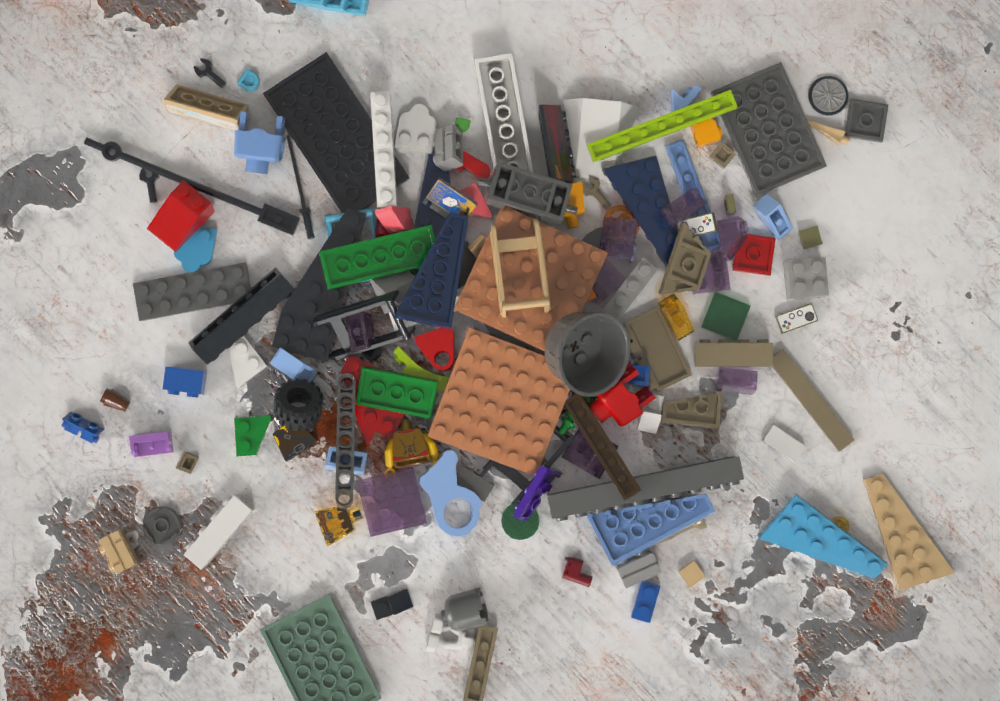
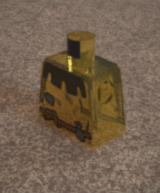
(337, 522)

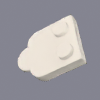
(416, 130)

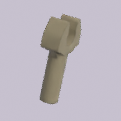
(596, 193)

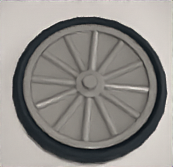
(828, 95)

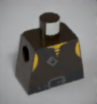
(292, 442)

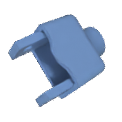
(259, 146)

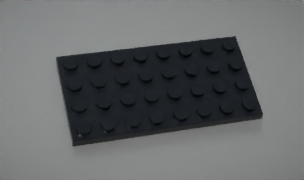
(331, 132)

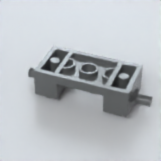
(508, 189)

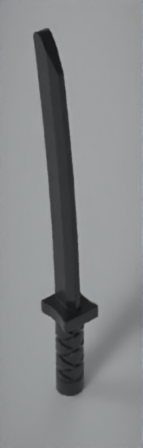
(305, 211)

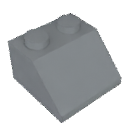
(398, 281)

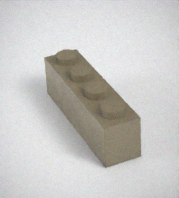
(734, 354)

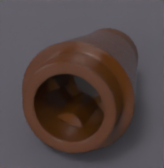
(114, 400)

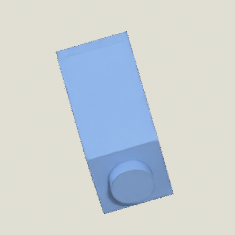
(772, 216)

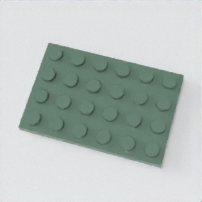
(319, 655)

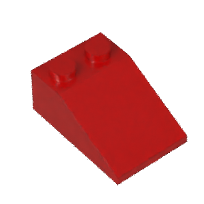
(180, 216)

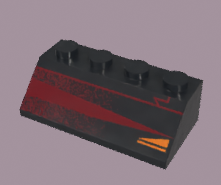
(555, 143)

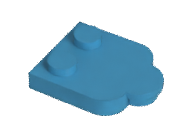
(197, 249)

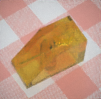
(676, 316)

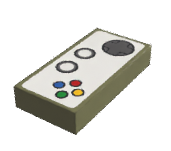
(701, 224)
(796, 318)

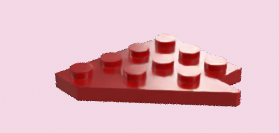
(370, 418)

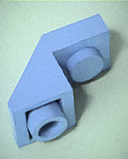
(292, 366)

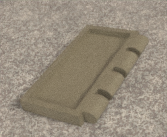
(657, 349)

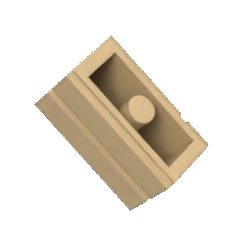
(118, 551)

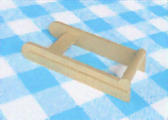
(517, 245)

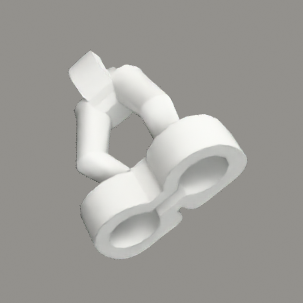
(435, 640)

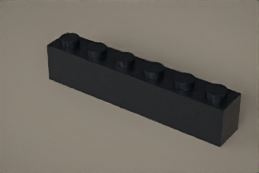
(241, 316)

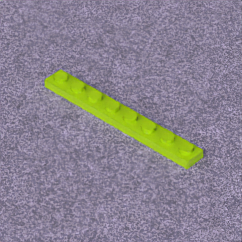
(662, 126)

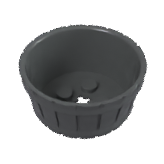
(600, 352)

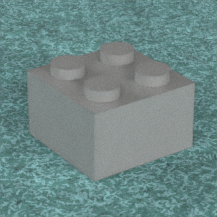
(806, 278)

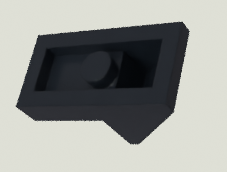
(391, 604)

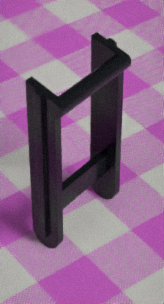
(335, 317)
(516, 477)

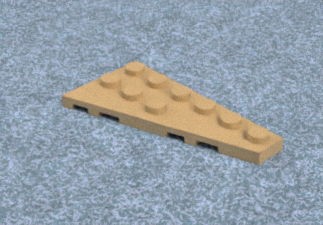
(907, 545)

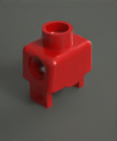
(621, 403)

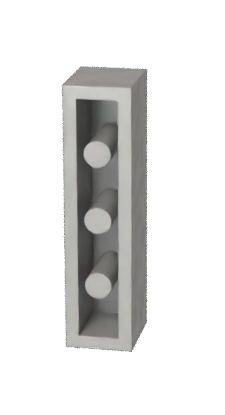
(630, 289)

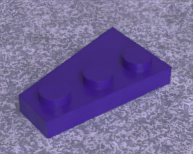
(540, 485)

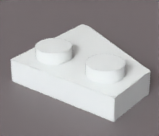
(245, 361)

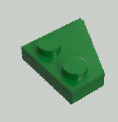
(250, 433)

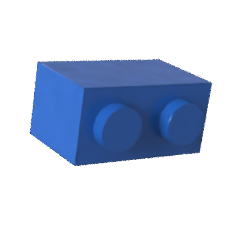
(184, 380)

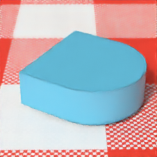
(249, 81)

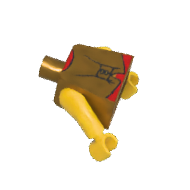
(409, 448)

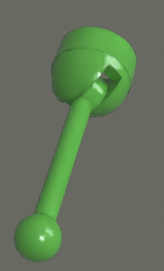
(462, 124)

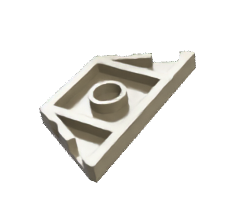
(686, 264)

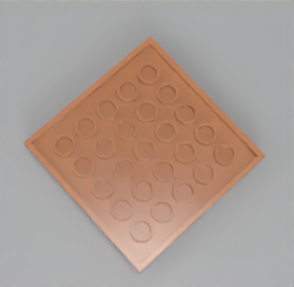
(570, 271)
(500, 402)

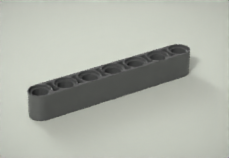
(345, 431)

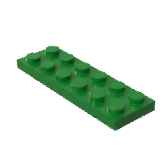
(376, 257)

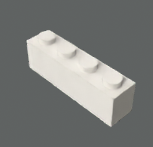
(218, 532)

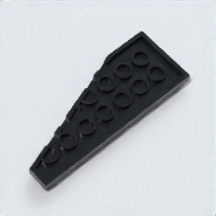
(311, 298)

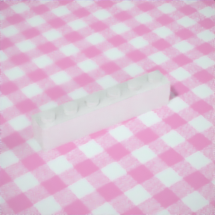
(383, 149)

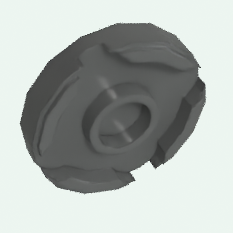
(162, 525)

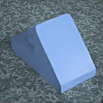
(678, 102)

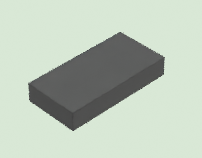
(474, 482)

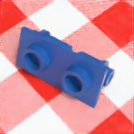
(74, 423)

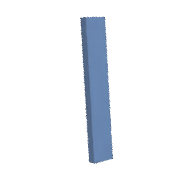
(688, 180)

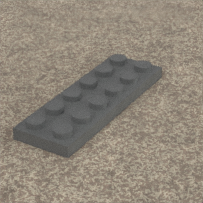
(191, 291)

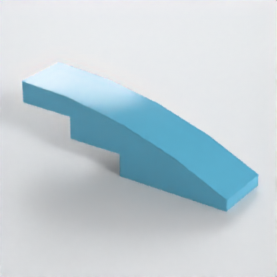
(354, 7)

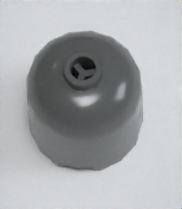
(465, 610)

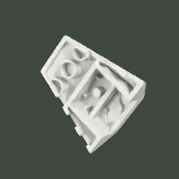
(593, 120)

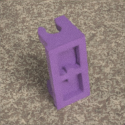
(151, 444)

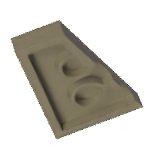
(695, 411)

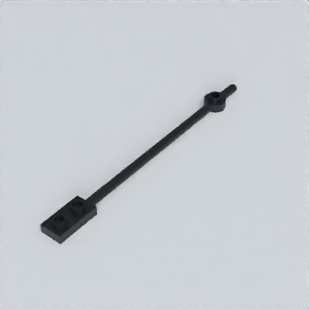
(267, 215)

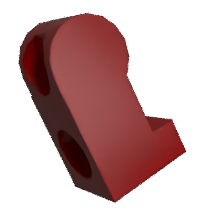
(474, 166)

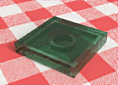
(725, 316)

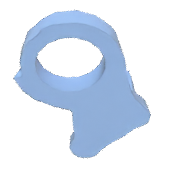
(442, 487)

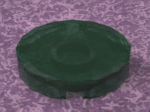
(518, 528)

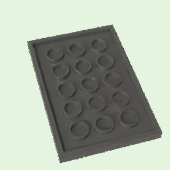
(770, 130)

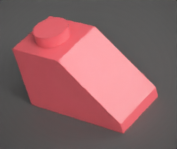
(481, 209)
(395, 219)

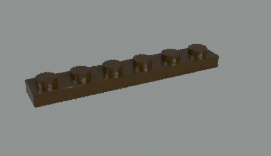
(602, 446)

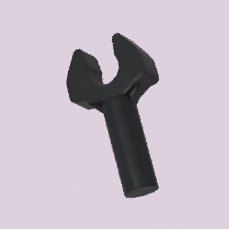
(209, 73)
(150, 184)

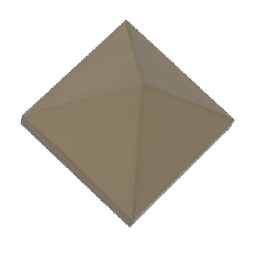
(187, 462)

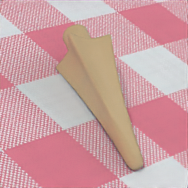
(833, 134)

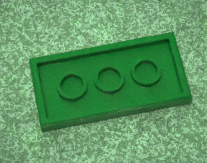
(397, 392)

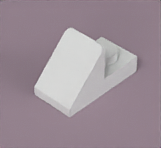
(651, 415)

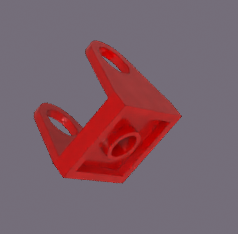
(437, 342)

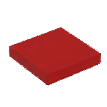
(755, 255)

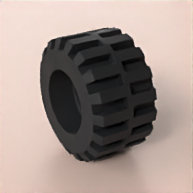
(301, 392)

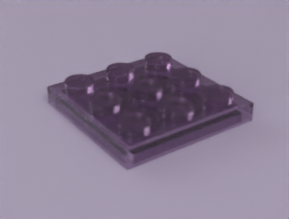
(391, 502)

